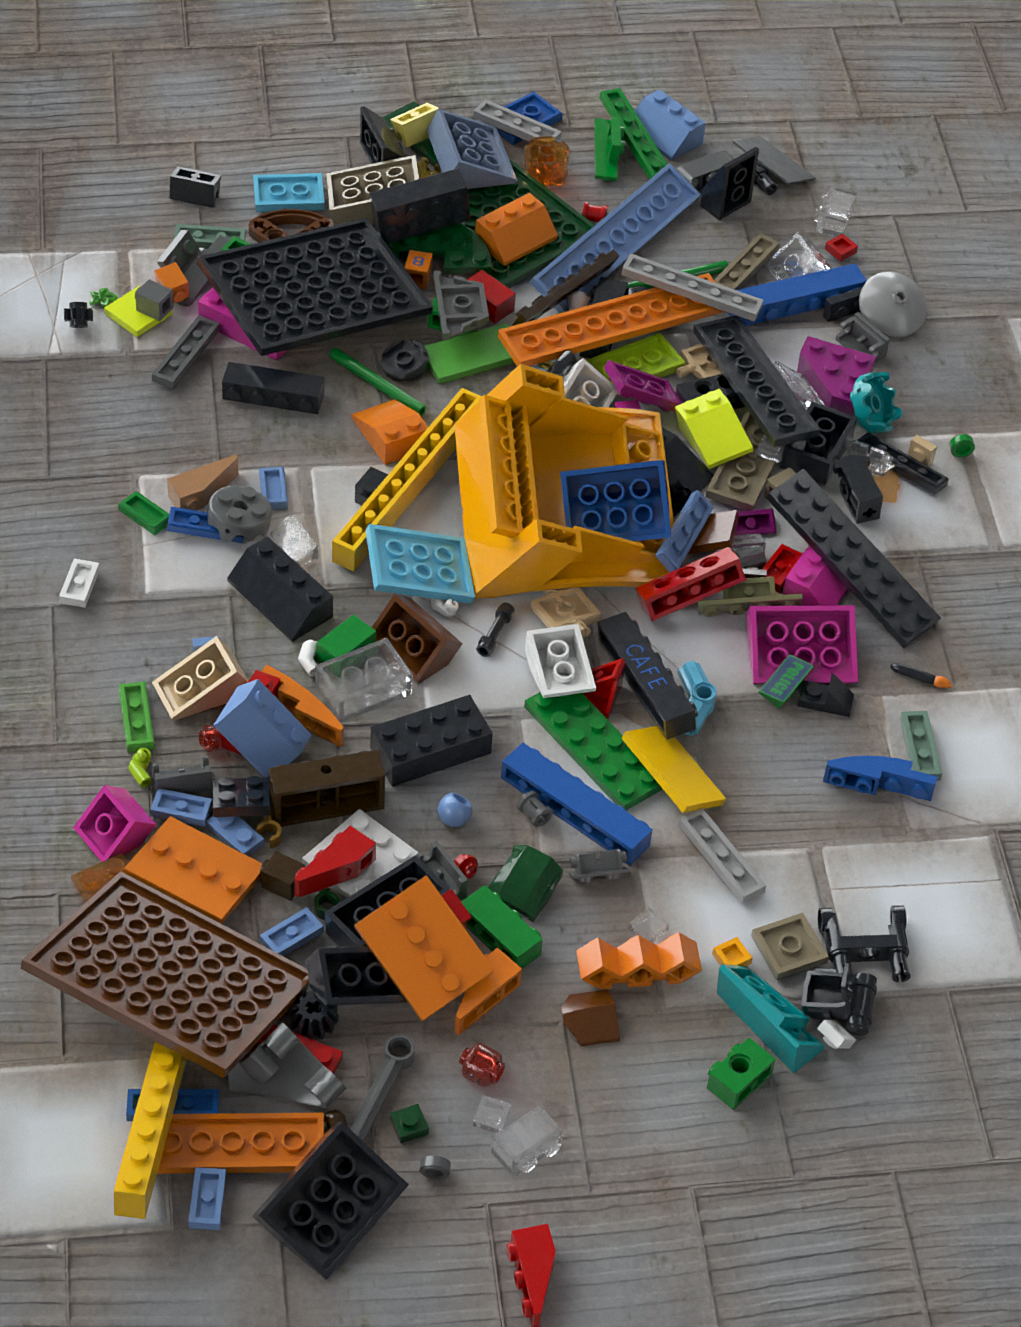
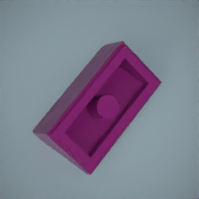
(756, 522)

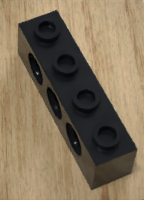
(696, 388)

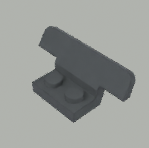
(185, 253)

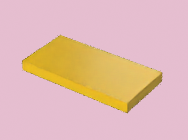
(673, 769)

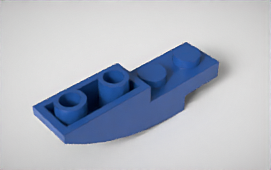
(875, 772)

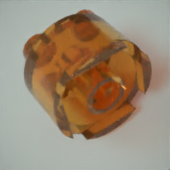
(547, 160)

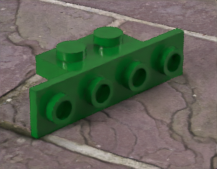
(607, 147)

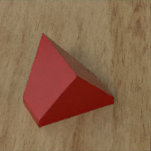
(608, 684)

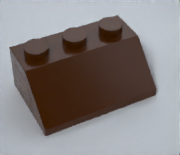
(416, 637)

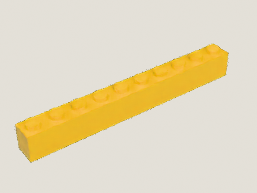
(403, 482)

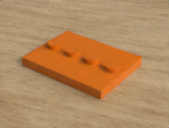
(195, 869)
(424, 948)

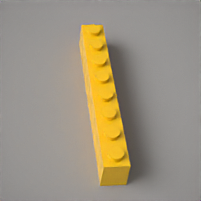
(148, 1133)

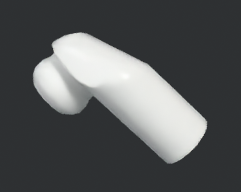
(446, 608)
(306, 657)

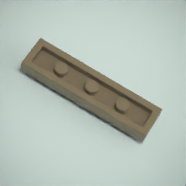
(748, 262)

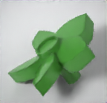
(102, 297)

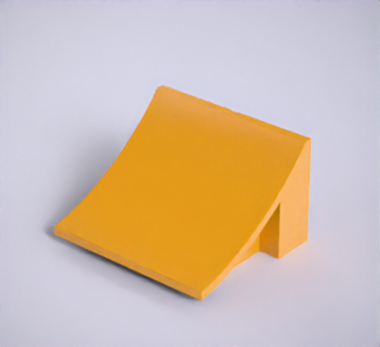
(513, 494)

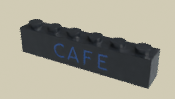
(648, 676)

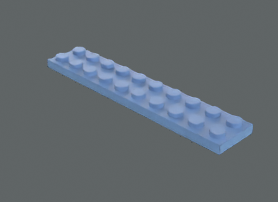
(623, 229)

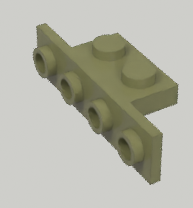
(746, 594)

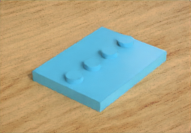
(419, 564)

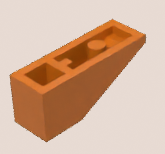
(489, 991)

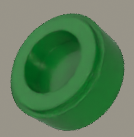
(962, 445)

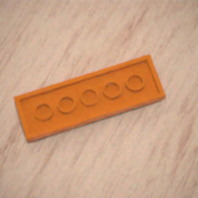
(240, 1142)

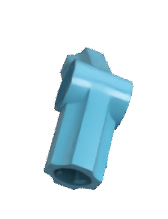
(699, 691)

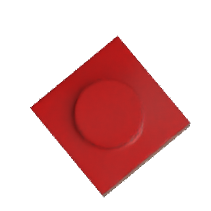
(841, 247)

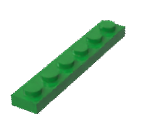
(634, 132)

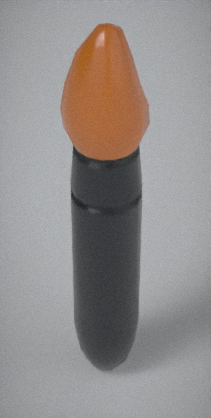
(938, 681)

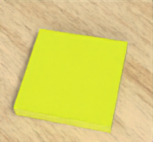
(125, 314)

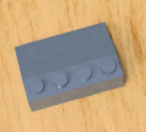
(471, 148)

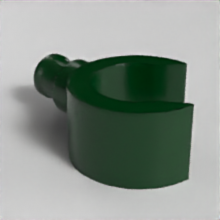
(324, 896)

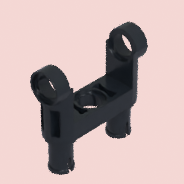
(880, 947)

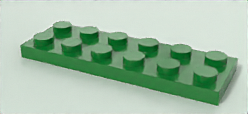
(594, 746)

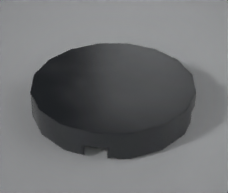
(405, 360)

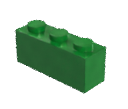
(502, 927)

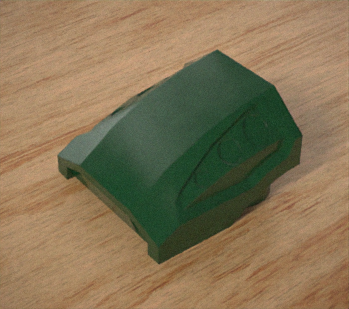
(527, 880)

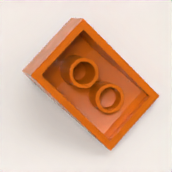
(390, 429)

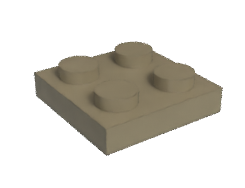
(789, 946)

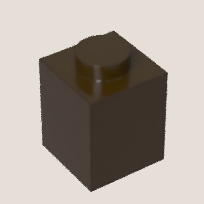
(279, 875)

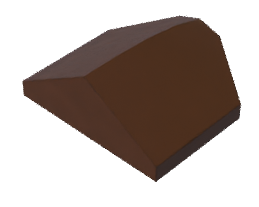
(591, 1017)

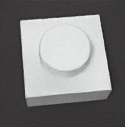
(836, 1035)

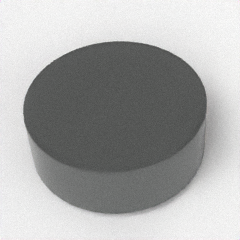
(435, 1167)

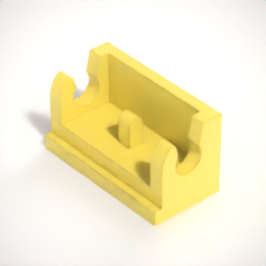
(412, 125)

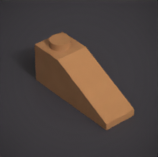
(195, 487)

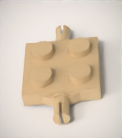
(697, 363)
(566, 608)

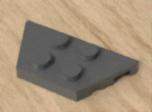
(460, 305)

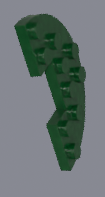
(457, 243)

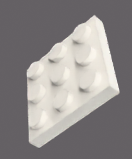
(389, 851)

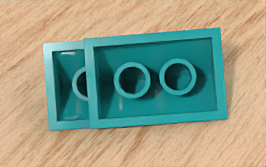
(768, 1015)

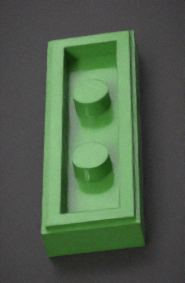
(136, 716)

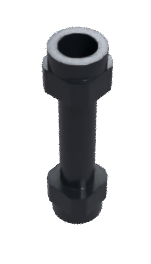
(487, 643)

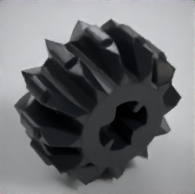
(312, 1016)

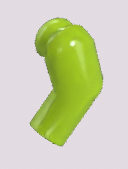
(139, 765)

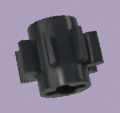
(78, 314)

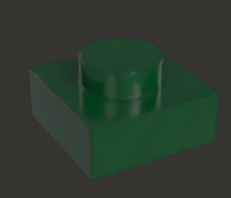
(409, 1123)

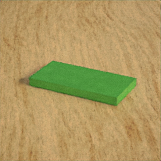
(467, 354)

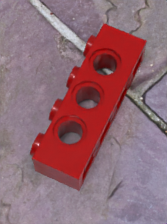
(690, 584)

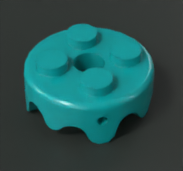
(874, 402)

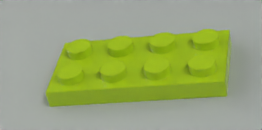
(648, 355)

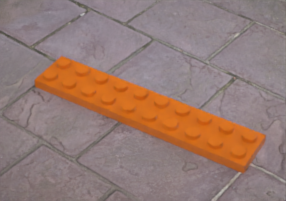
(601, 324)

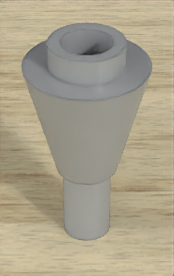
(577, 300)

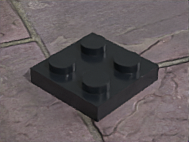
(240, 797)

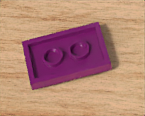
(642, 386)

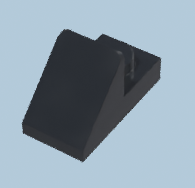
(830, 698)

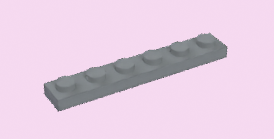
(692, 287)

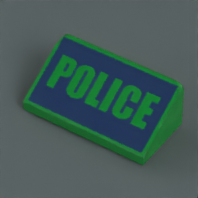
(785, 680)

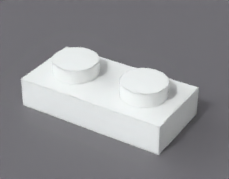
(79, 583)

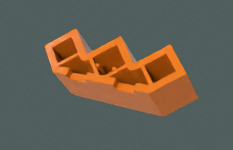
(639, 961)

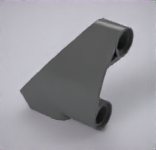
(286, 1071)

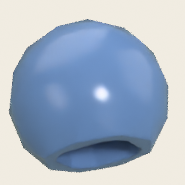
(454, 810)

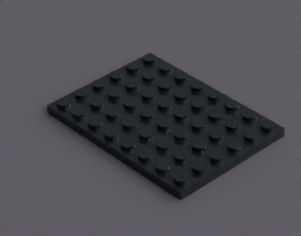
(314, 286)

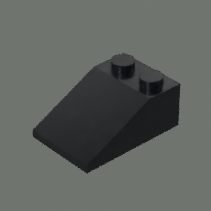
(731, 185)

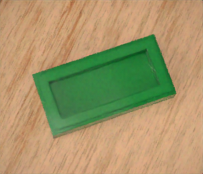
(144, 512)

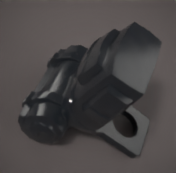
(840, 997)

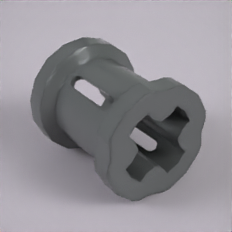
(534, 809)

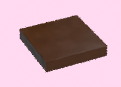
(717, 532)

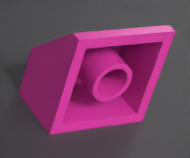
(814, 581)
(114, 823)

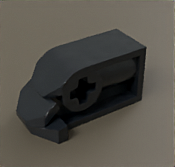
(859, 488)

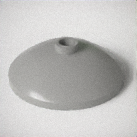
(885, 311)

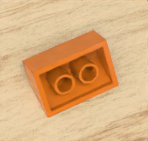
(516, 229)

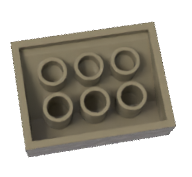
(351, 187)

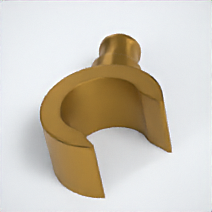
(270, 825)

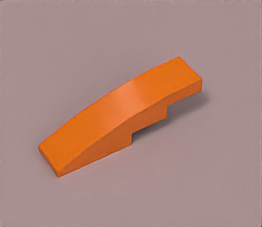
(308, 709)

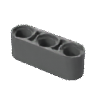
(702, 170)

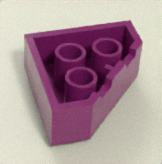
(833, 371)

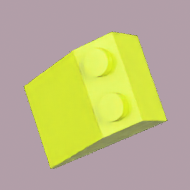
(713, 428)

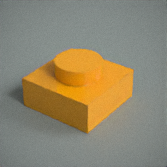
(732, 953)

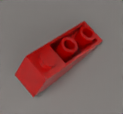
(341, 861)
(534, 1259)

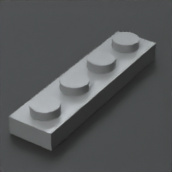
(513, 122)
(722, 855)

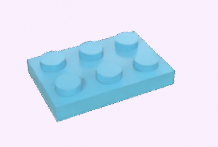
(288, 192)

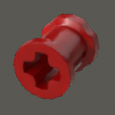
(593, 212)

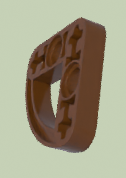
(264, 226)

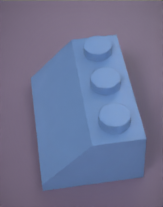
(670, 124)
(261, 727)

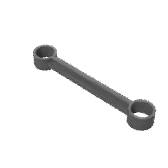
(383, 1084)

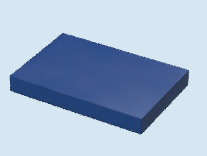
(535, 108)

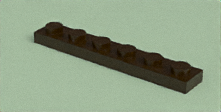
(572, 283)

